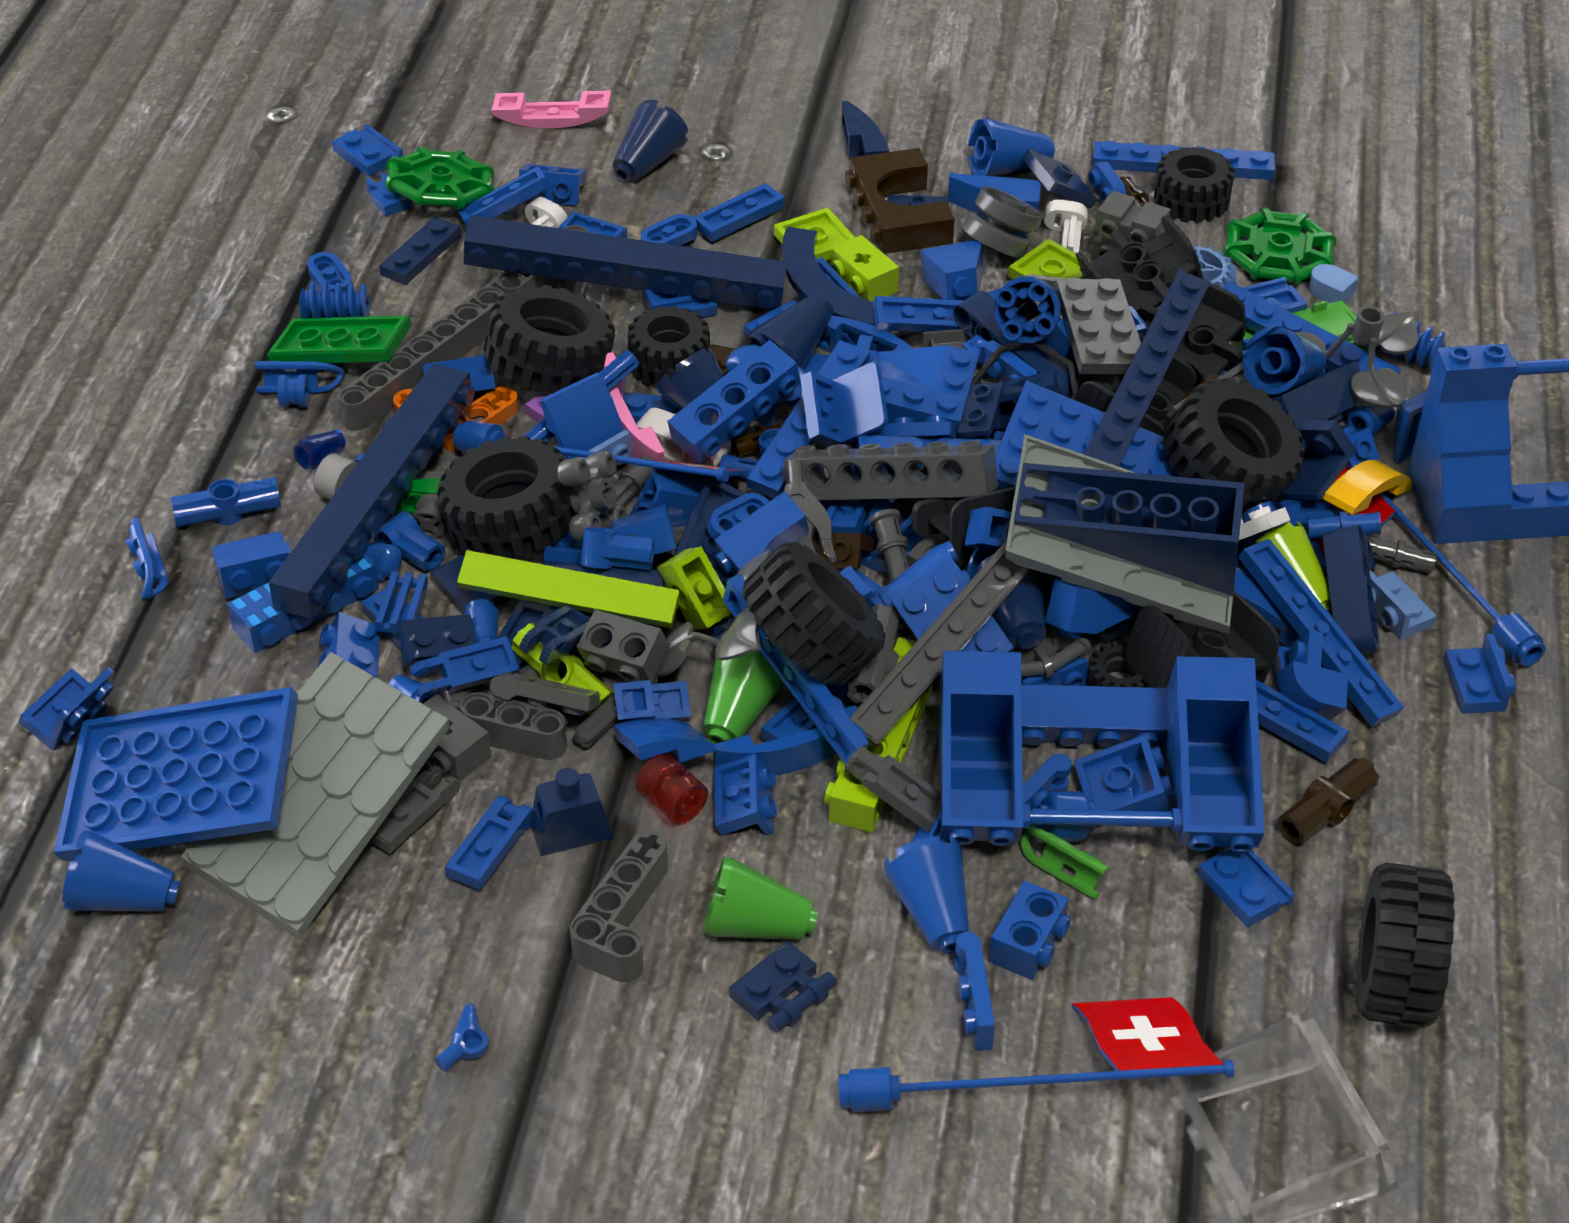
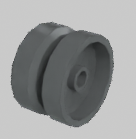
(1002, 222)

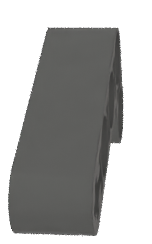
(601, 926)

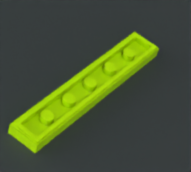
(564, 586)

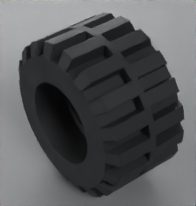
(1194, 183)
(665, 339)

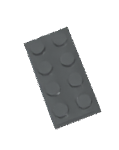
(1098, 324)

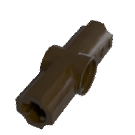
(1328, 800)

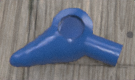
(466, 1042)

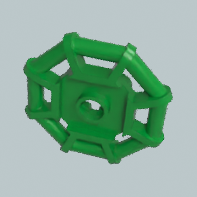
(439, 178)
(1263, 246)

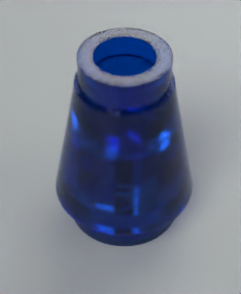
(313, 449)

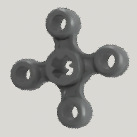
(591, 491)

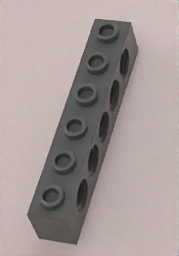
(974, 459)

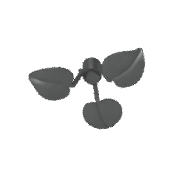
(1394, 335)
(738, 641)

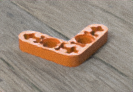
(495, 405)

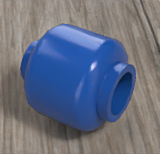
(1068, 800)

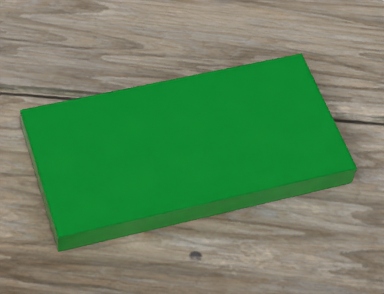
(341, 339)

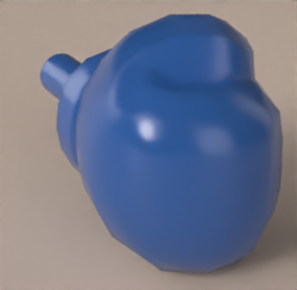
(386, 558)

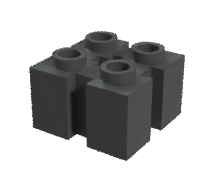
(1131, 220)

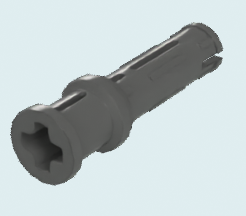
(891, 543)

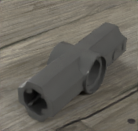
(875, 670)

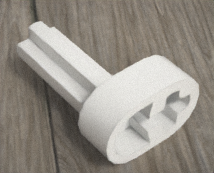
(545, 213)
(1071, 222)

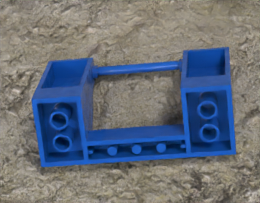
(1465, 451)
(1200, 719)

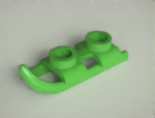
(1060, 852)

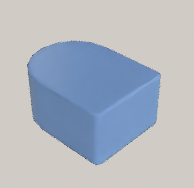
(1332, 283)

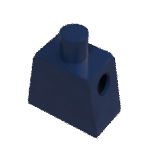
(568, 813)

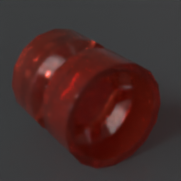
(671, 789)

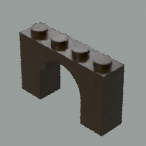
(895, 225)

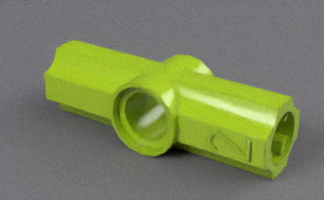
(576, 674)

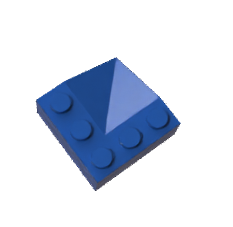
(927, 381)

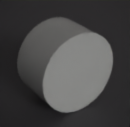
(332, 474)

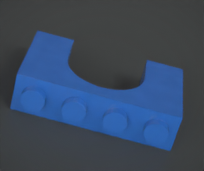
(767, 529)

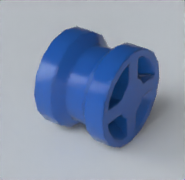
(293, 391)

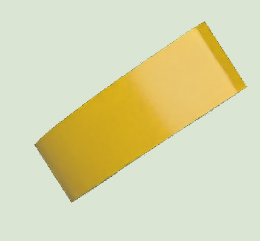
(1359, 484)

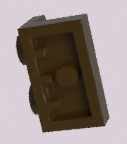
(846, 548)

